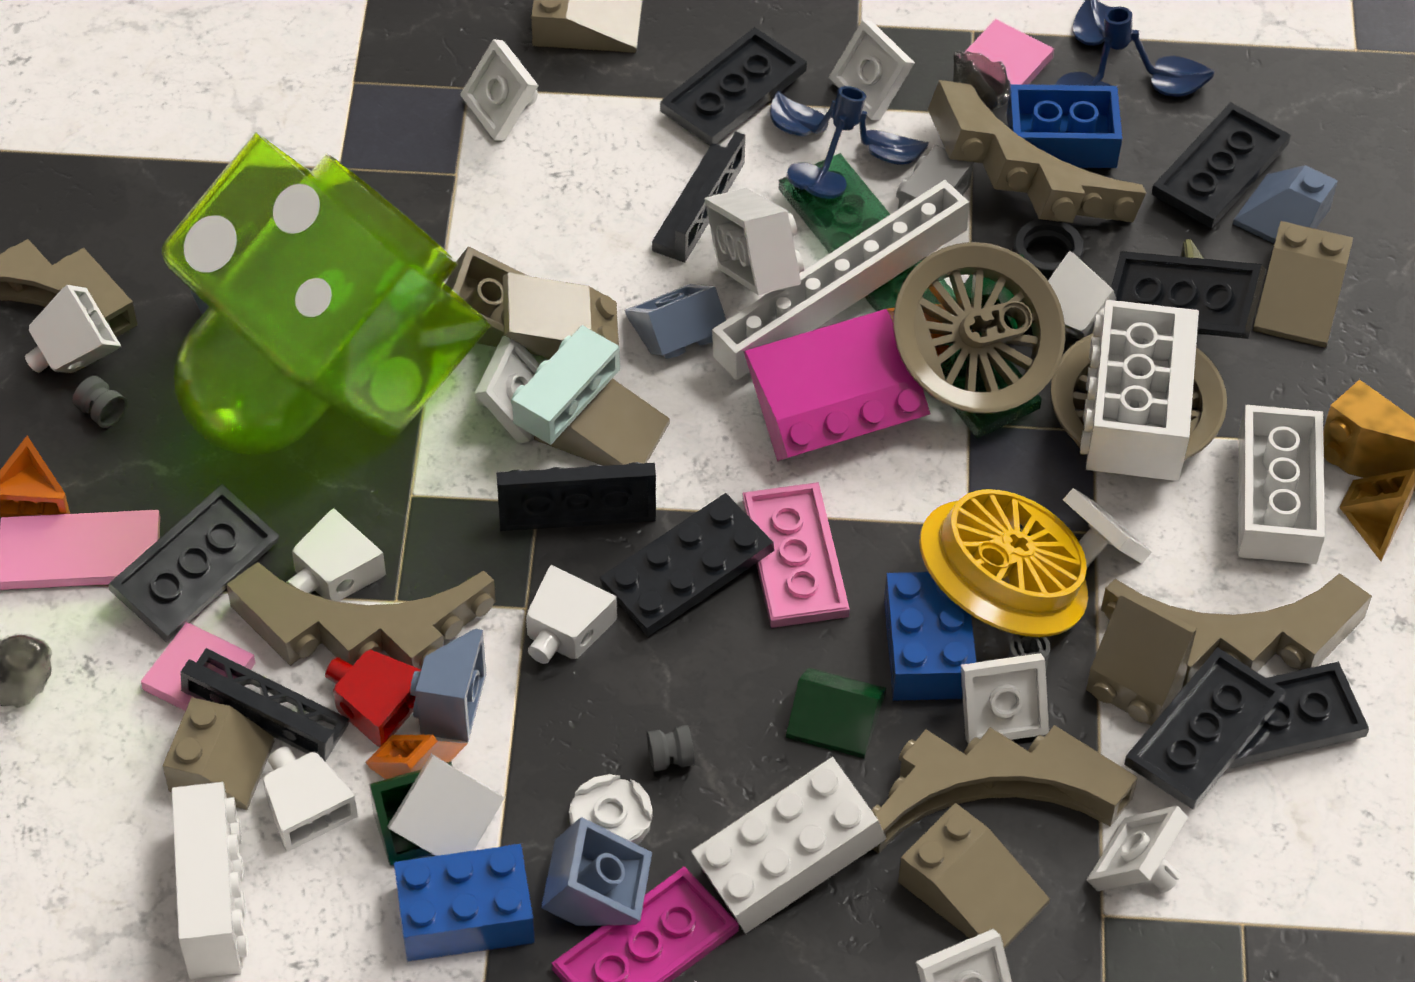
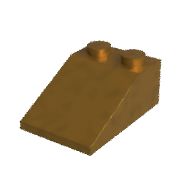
(1368, 434)

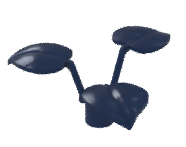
(1114, 27)
(846, 113)

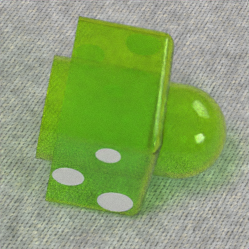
(311, 305)

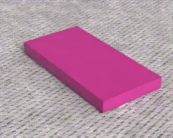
(675, 932)

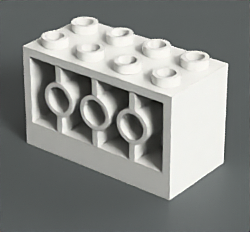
(1140, 390)

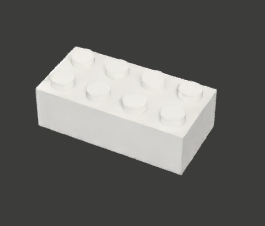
(754, 241)
(1281, 484)
(789, 844)
(209, 880)

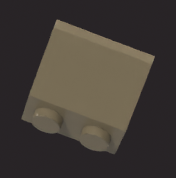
(216, 747)

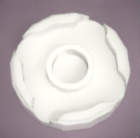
(614, 805)

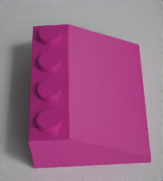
(833, 385)

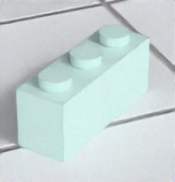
(565, 384)

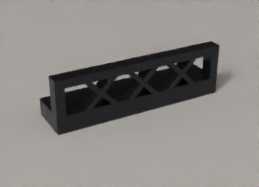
(689, 214)
(264, 710)

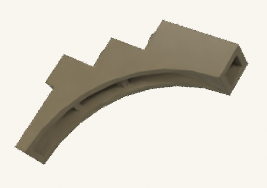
(1013, 164)
(31, 279)
(406, 631)
(1297, 632)
(1052, 770)

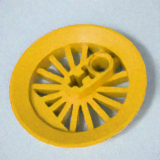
(987, 563)

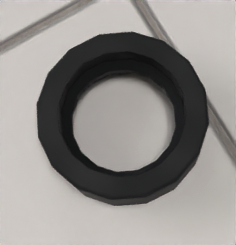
(1047, 232)

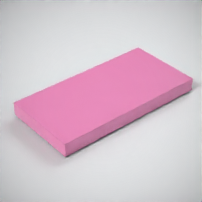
(73, 547)
(803, 573)

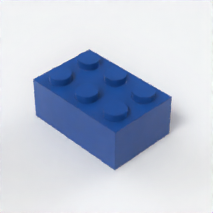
(1069, 122)
(925, 638)
(464, 902)

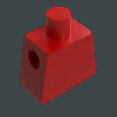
(373, 693)

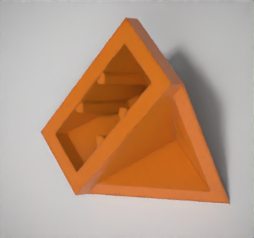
(29, 485)
(409, 753)

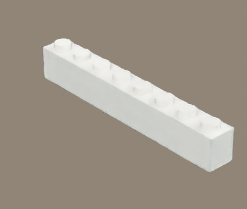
(844, 276)

